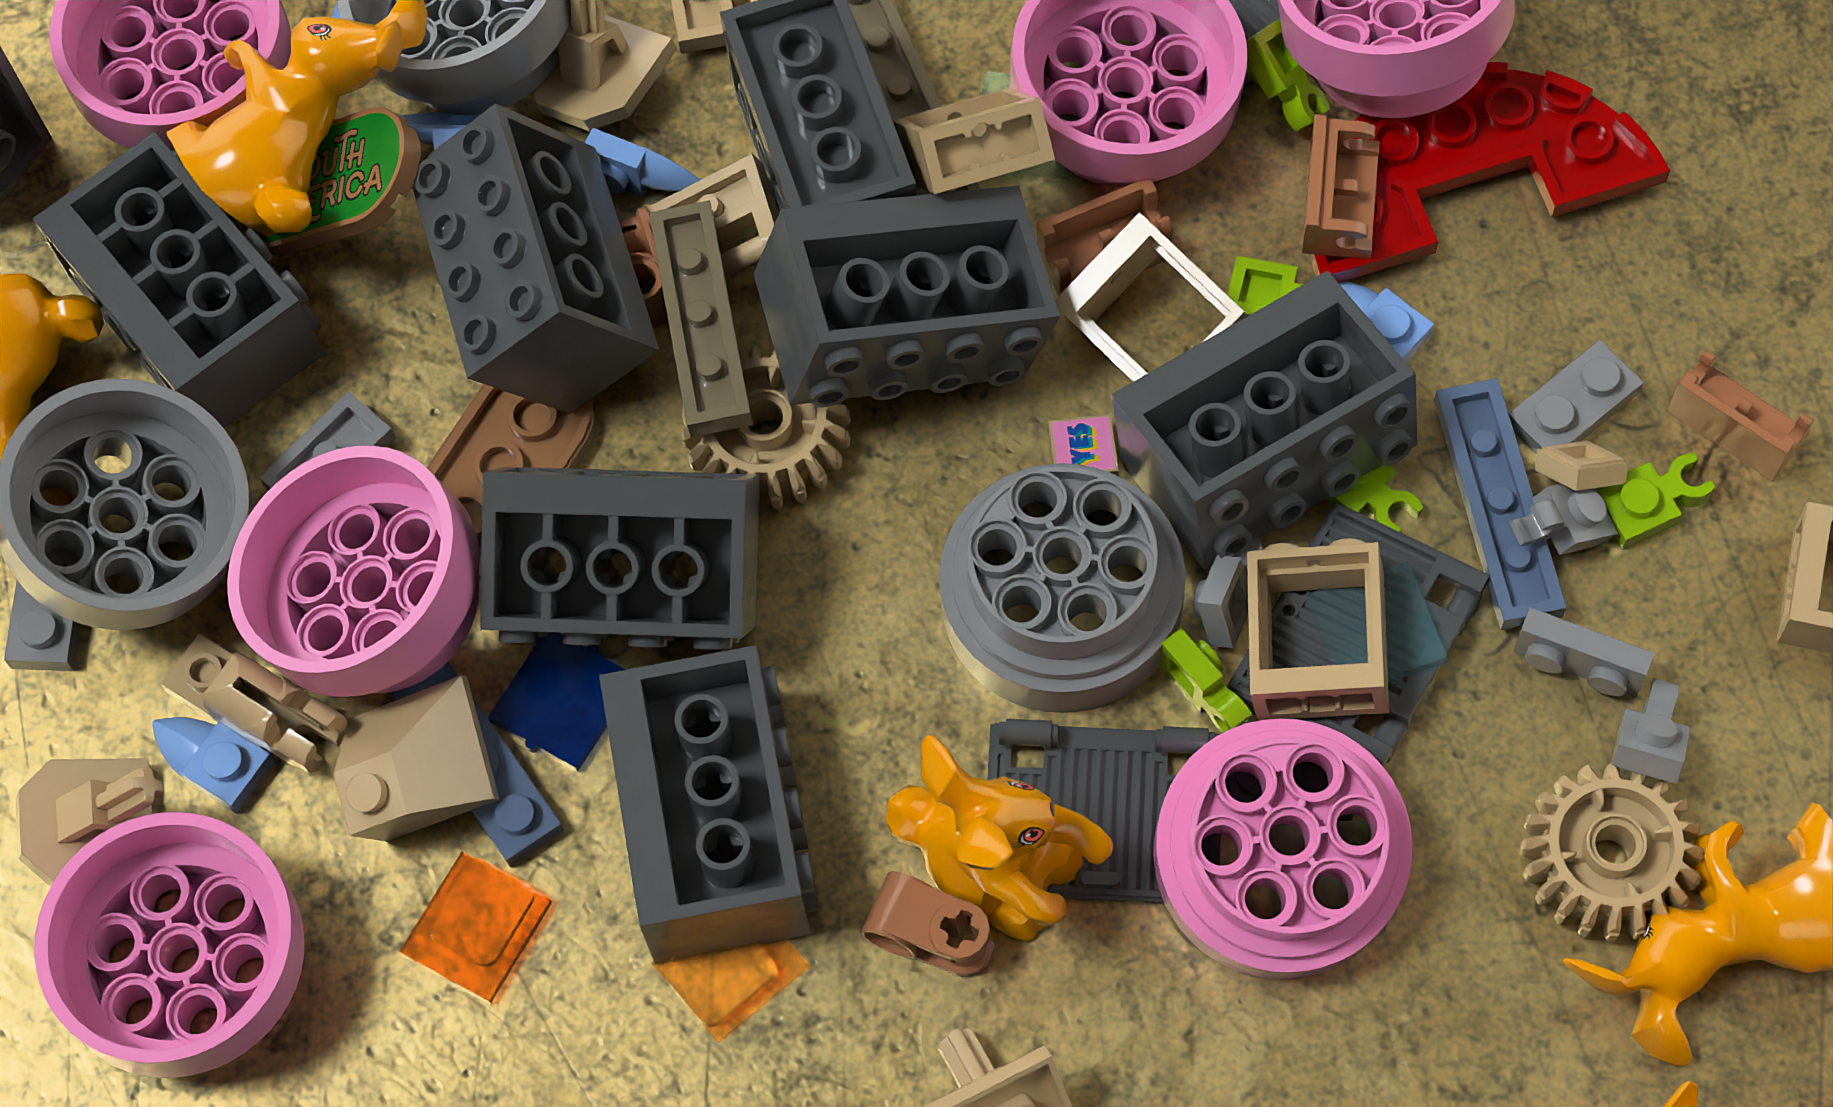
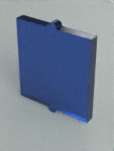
(557, 700)

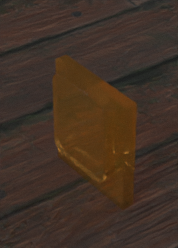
(476, 926)
(732, 981)

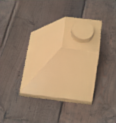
(413, 763)

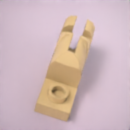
(254, 703)

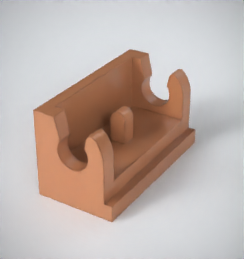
(1341, 188)
(1081, 233)
(1737, 418)

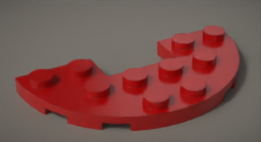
(1504, 123)

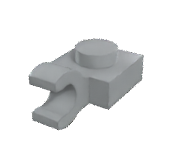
(1568, 517)
(1223, 598)
(1650, 739)

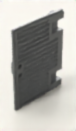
(1301, 644)
(1114, 781)

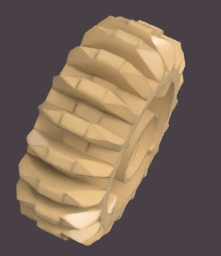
(785, 458)
(1618, 812)

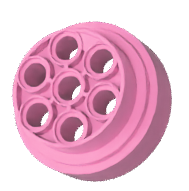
(1395, 53)
(101, 71)
(1127, 138)
(356, 573)
(111, 896)
(1210, 898)

